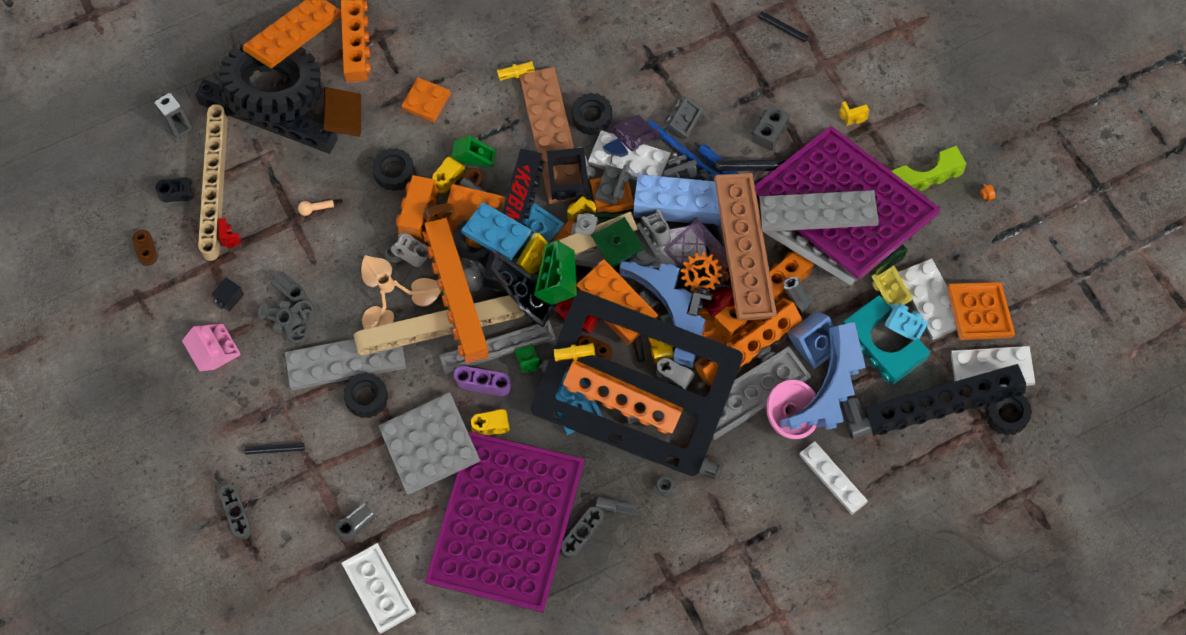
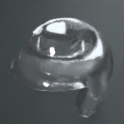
(473, 273)

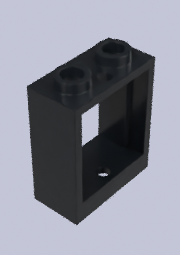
(566, 157)

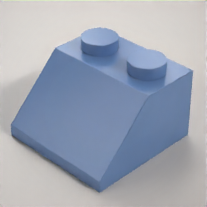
(812, 338)

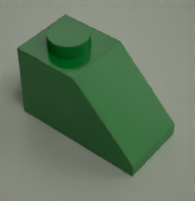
(473, 152)

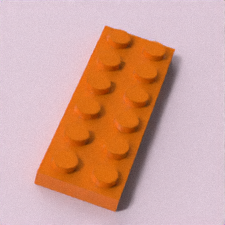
(291, 31)

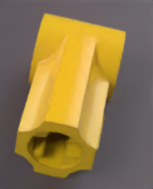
(660, 350)

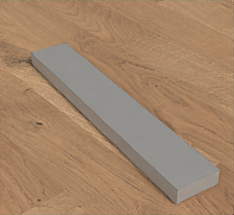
(501, 345)

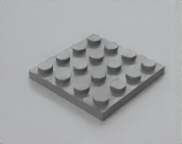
(429, 443)

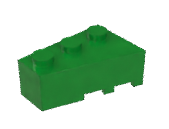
(556, 274)

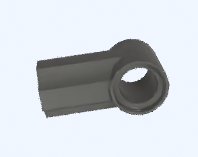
(288, 287)
(797, 294)
(857, 424)
(355, 521)

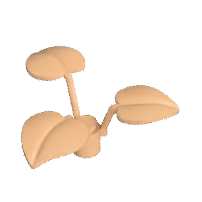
(378, 273)

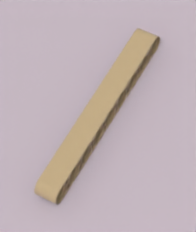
(213, 189)
(431, 326)

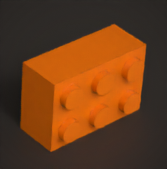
(420, 194)

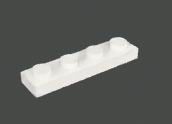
(833, 478)

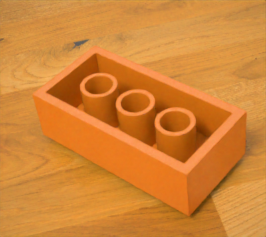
(609, 285)

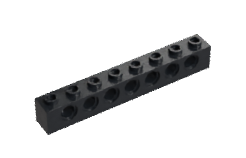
(299, 129)
(952, 392)

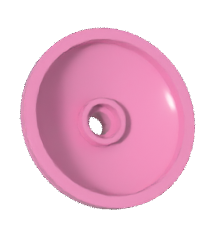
(794, 396)

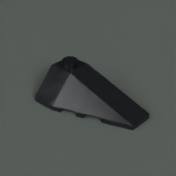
(521, 288)

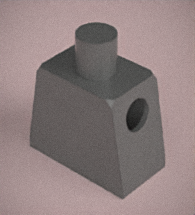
(168, 107)

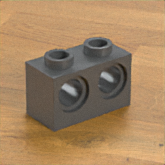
(773, 128)

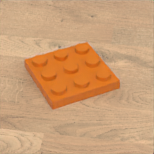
(466, 202)
(980, 311)

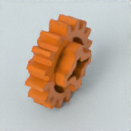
(689, 266)

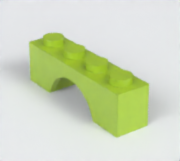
(949, 164)

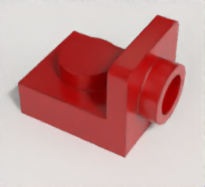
(226, 234)

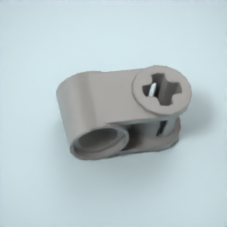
(657, 228)
(410, 250)
(675, 375)

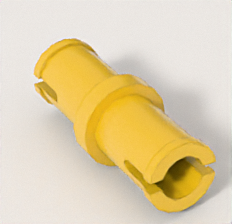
(515, 71)
(574, 352)

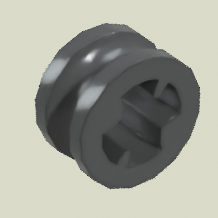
(765, 354)

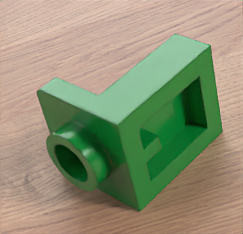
(527, 358)

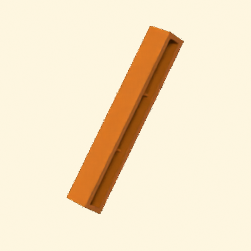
(456, 291)

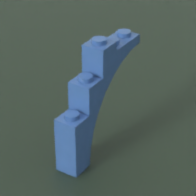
(677, 302)
(845, 361)

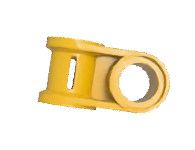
(448, 174)
(492, 422)

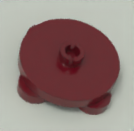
(721, 298)

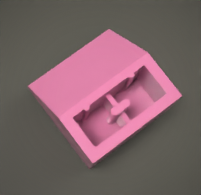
(210, 346)

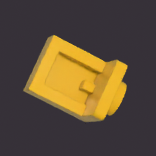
(855, 115)
(580, 207)

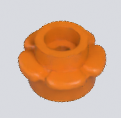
(987, 192)

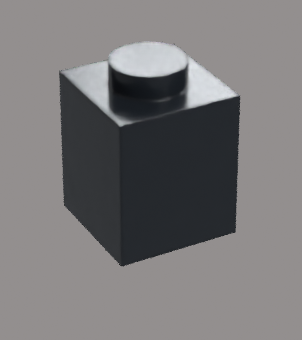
(227, 294)

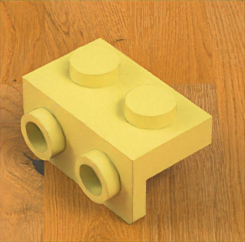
(892, 287)

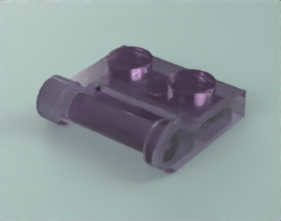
(632, 128)

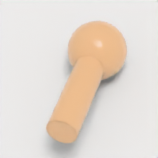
(305, 208)

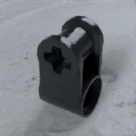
(176, 189)

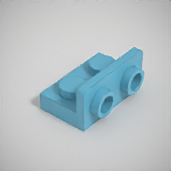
(906, 323)

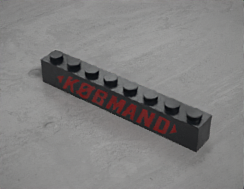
(518, 201)

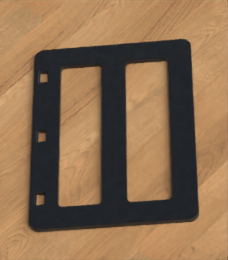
(706, 408)

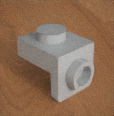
(586, 224)

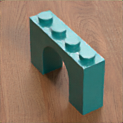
(890, 365)

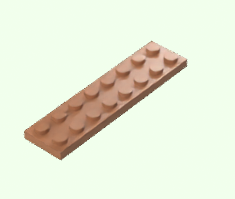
(549, 125)
(745, 247)

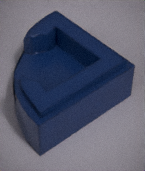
(615, 148)

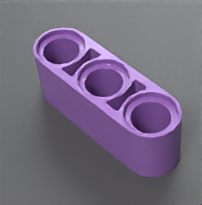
(476, 374)

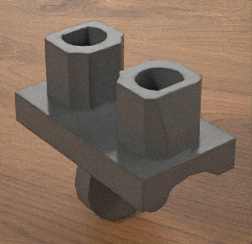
(689, 167)

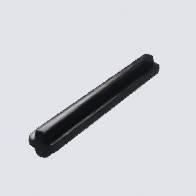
(747, 165)

